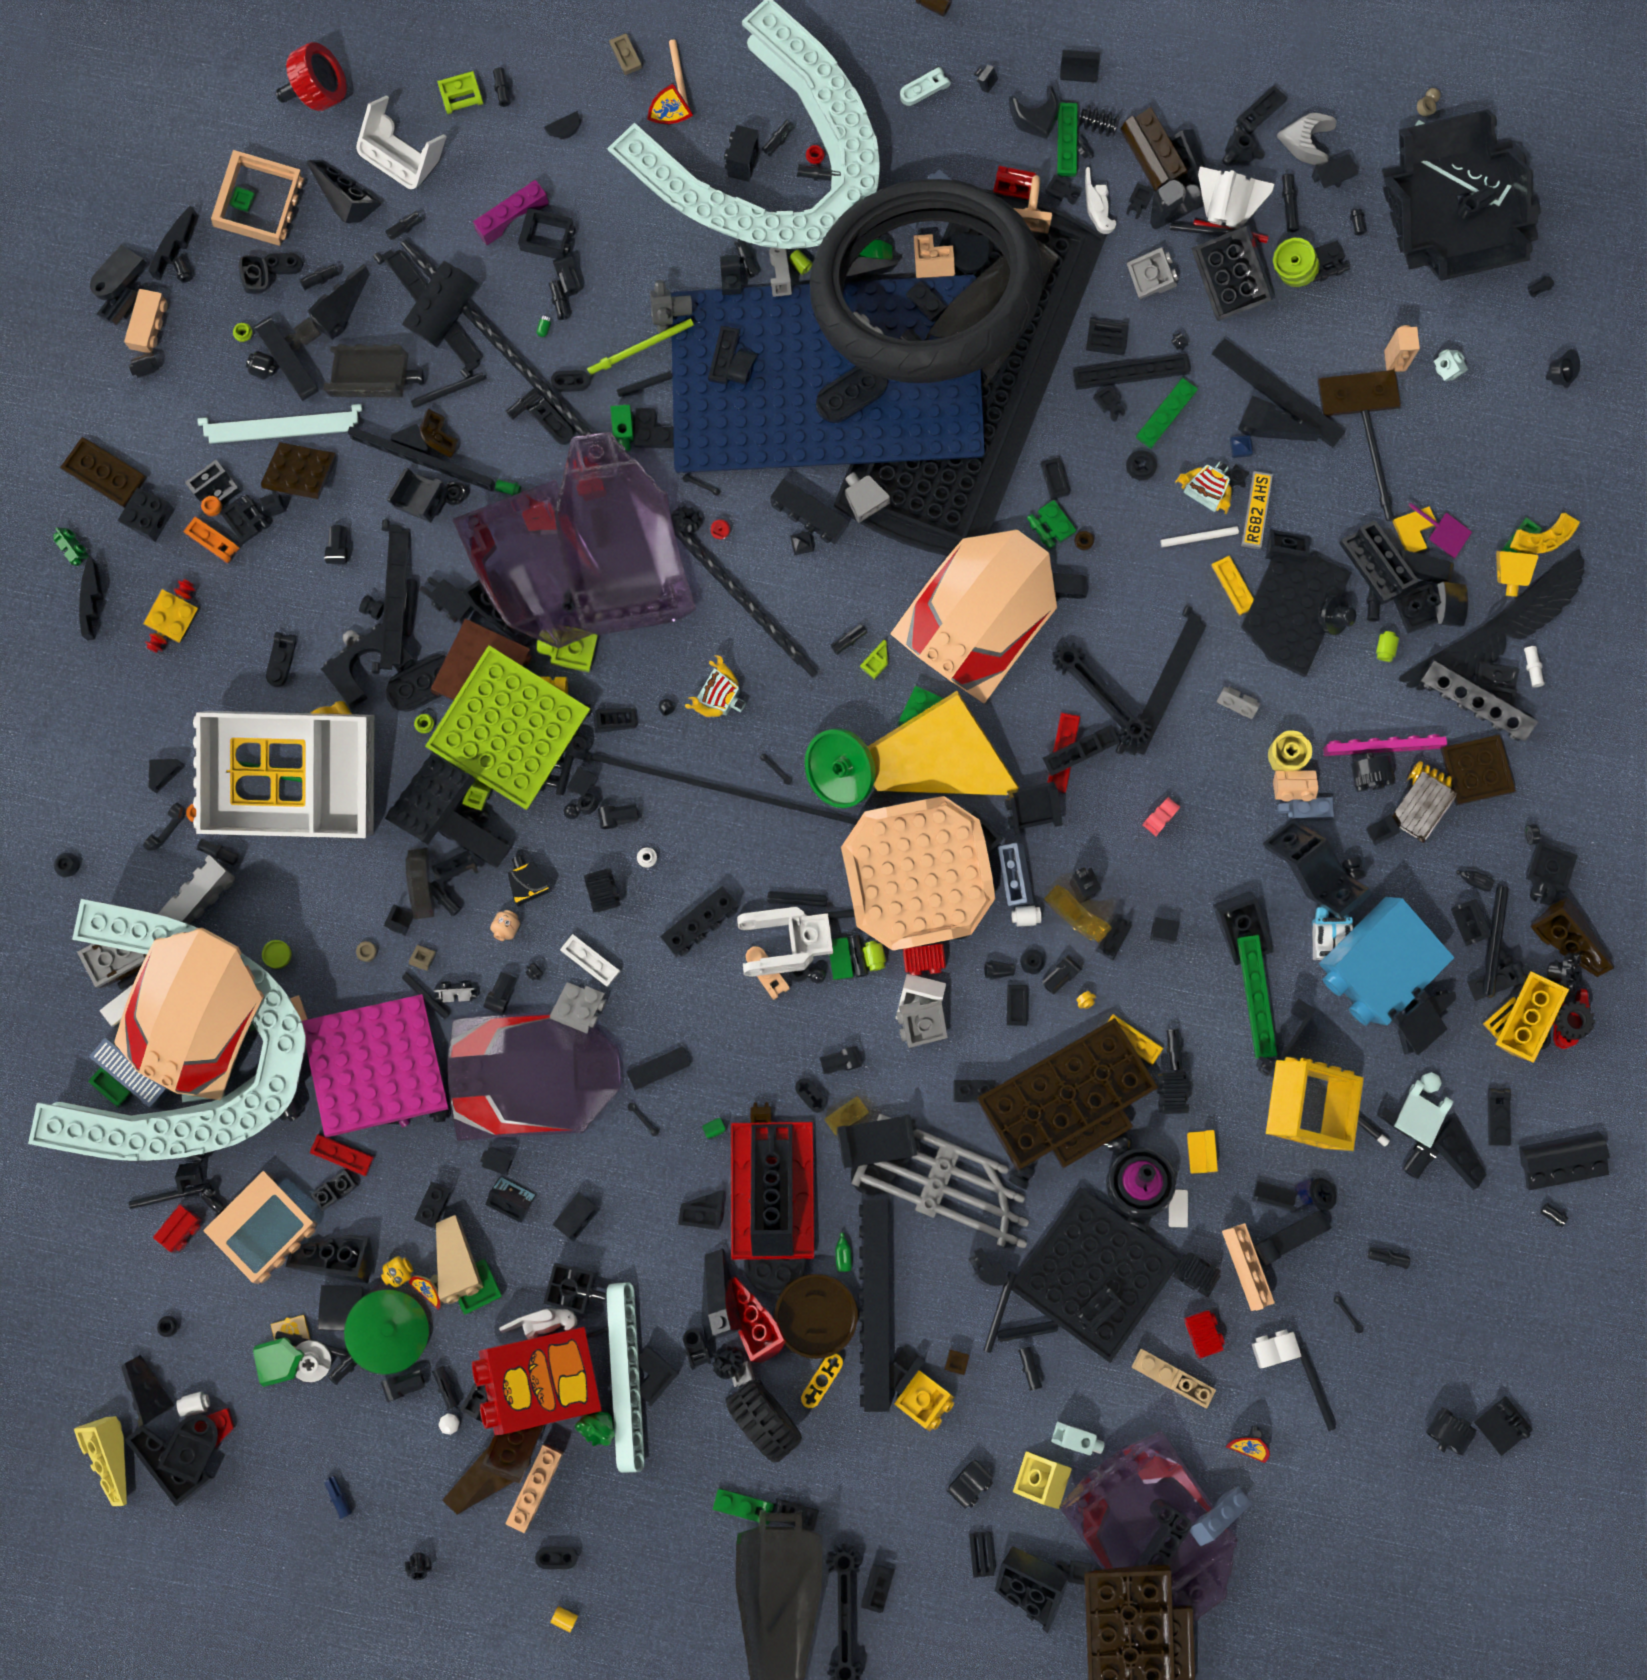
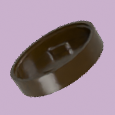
(816, 1315)

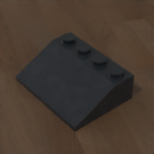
(1232, 273)

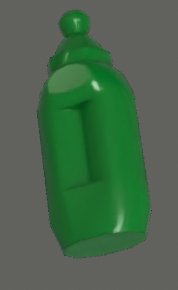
(843, 1254)

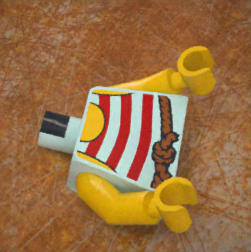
(1208, 486)
(718, 693)

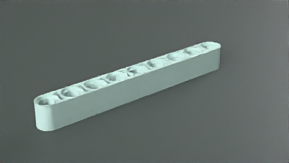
(625, 1377)

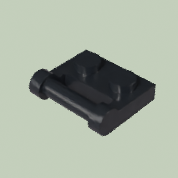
(1105, 341)

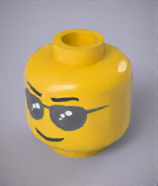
(397, 1271)

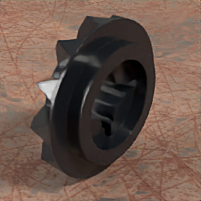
(1139, 457)
(686, 525)
(1326, 1188)
(724, 1370)

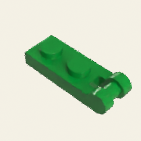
(740, 1505)

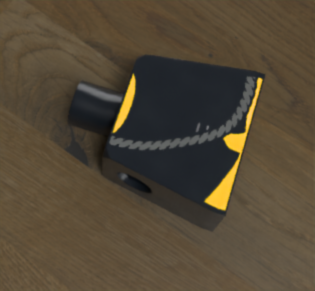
(526, 881)

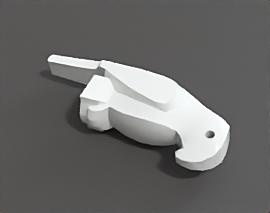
(1098, 205)
(543, 1322)

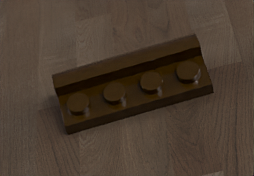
(1153, 149)

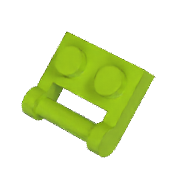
(457, 87)

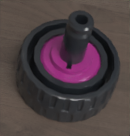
(1141, 1183)

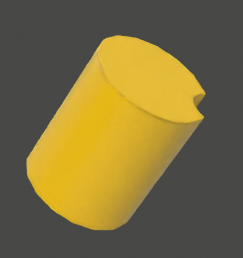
(564, 1619)

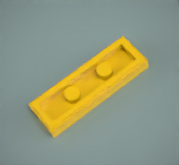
(1233, 584)
(1145, 1047)

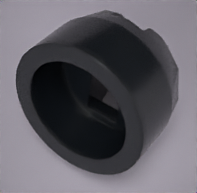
(666, 707)

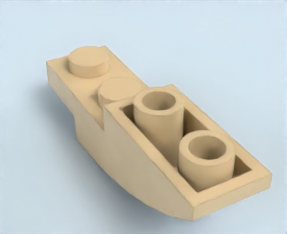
(1173, 1378)

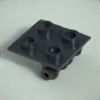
(1503, 1426)

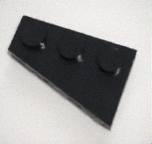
(1459, 1154)
(147, 1393)

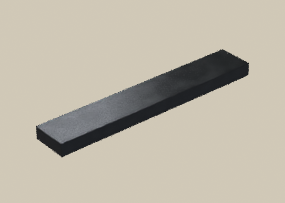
(1131, 371)

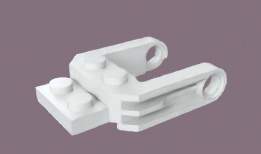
(808, 937)

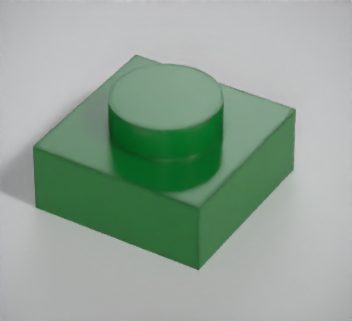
(242, 199)

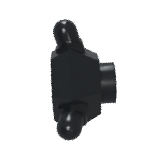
(1241, 148)

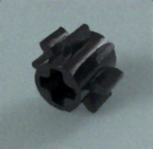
(418, 1566)

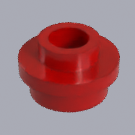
(815, 149)

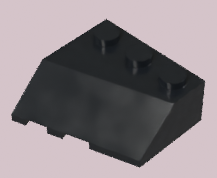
(1032, 1586)

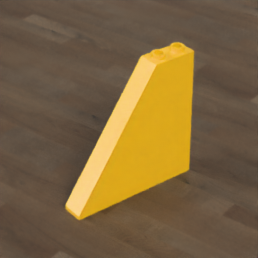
(940, 754)

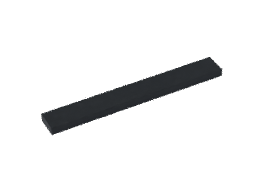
(1277, 391)
(421, 459)

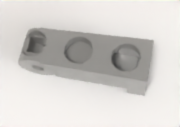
(781, 284)

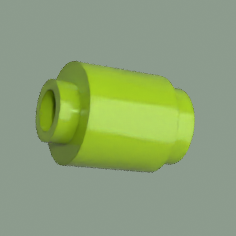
(1387, 646)
(874, 956)

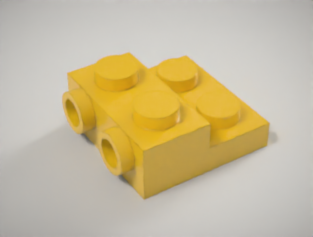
(925, 1401)

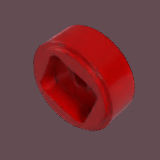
(720, 529)

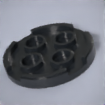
(773, 1274)

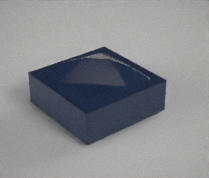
(1241, 446)

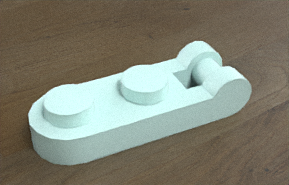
(924, 87)

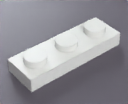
(590, 960)

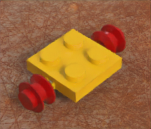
(170, 616)

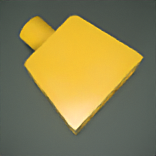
(1515, 570)

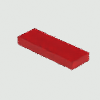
(342, 1155)

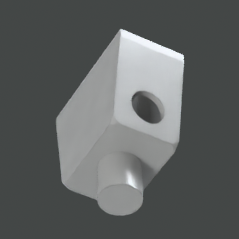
(865, 496)

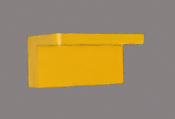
(1202, 1152)

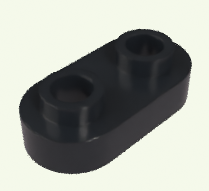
(282, 264)
(570, 380)
(556, 1557)

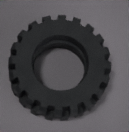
(764, 1421)

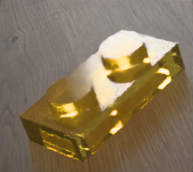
(846, 1115)

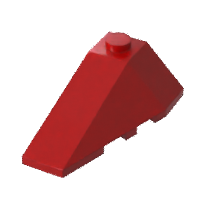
(760, 1330)

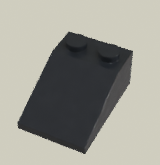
(1241, 918)

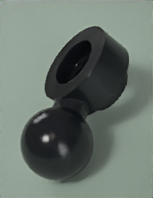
(585, 805)
(816, 975)

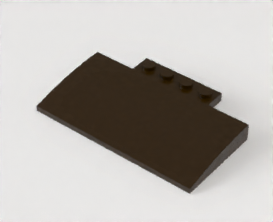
(1069, 1099)
(1135, 1627)

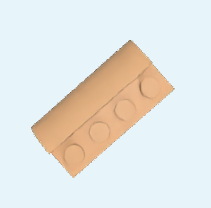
(1248, 1267)

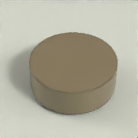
(366, 951)

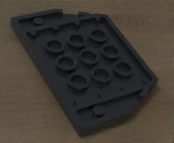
(1288, 608)

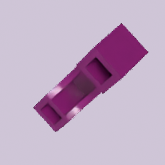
(493, 223)

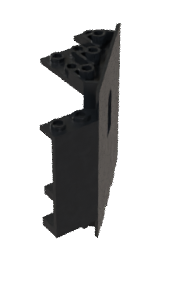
(1427, 202)

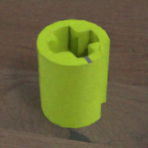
(800, 262)

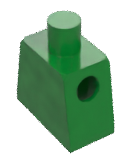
(622, 419)

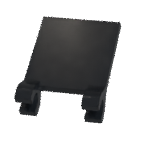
(1421, 1024)

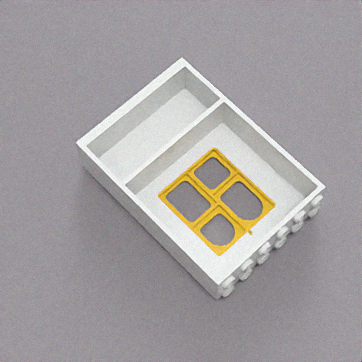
(334, 774)

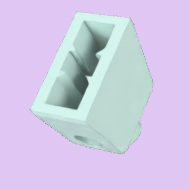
(1071, 1438)

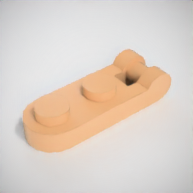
(756, 954)

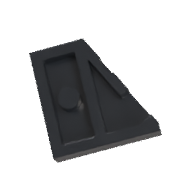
(702, 1212)

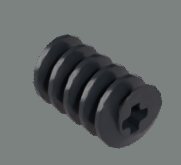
(1098, 121)

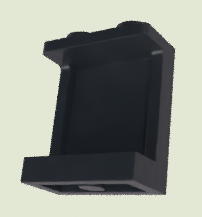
(418, 495)
(1033, 806)

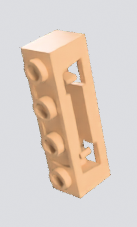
(534, 1488)

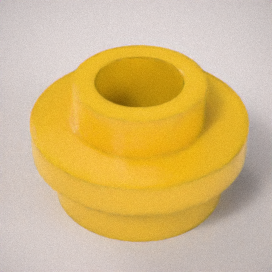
(1086, 1000)

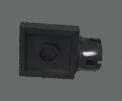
(1550, 872)

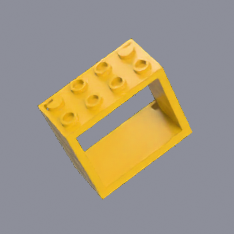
(1340, 1107)

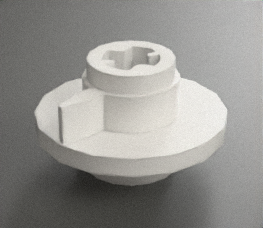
(315, 1361)

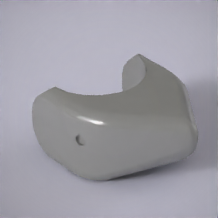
(1298, 137)

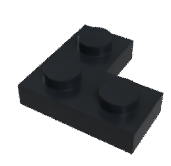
(647, 434)

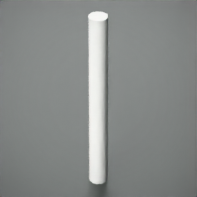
(1199, 536)

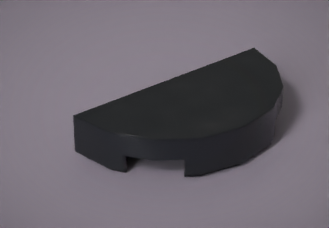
(564, 127)

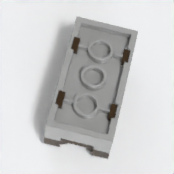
(109, 964)

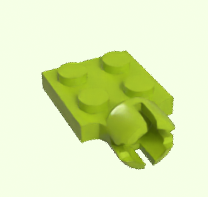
(574, 655)

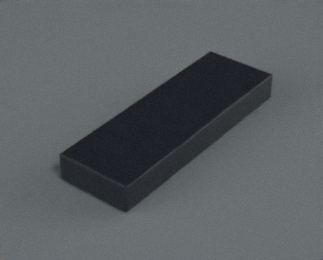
(723, 354)
(658, 1068)

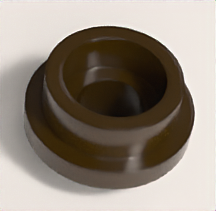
(1084, 535)

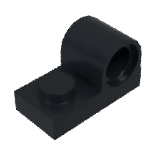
(730, 274)

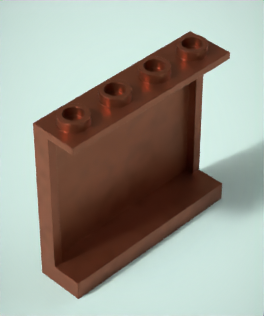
(466, 653)

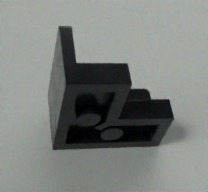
(660, 1373)

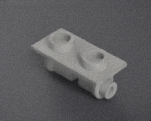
(1245, 706)

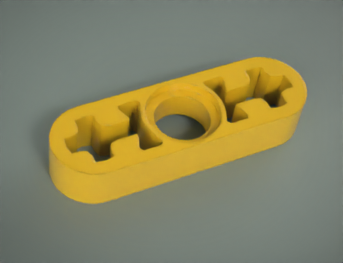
(808, 1390)

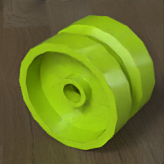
(1296, 262)

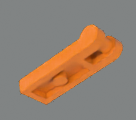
(210, 539)

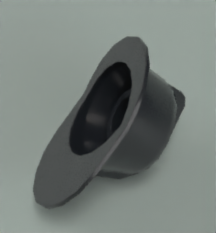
(1564, 369)

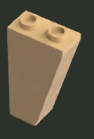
(455, 1262)

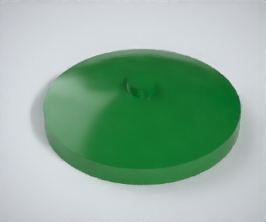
(839, 768)
(386, 1332)

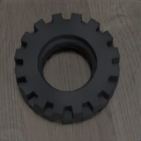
(1586, 1018)

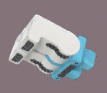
(1328, 932)

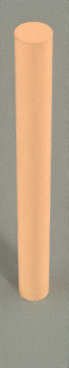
(677, 69)

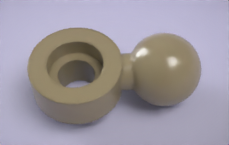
(1426, 105)

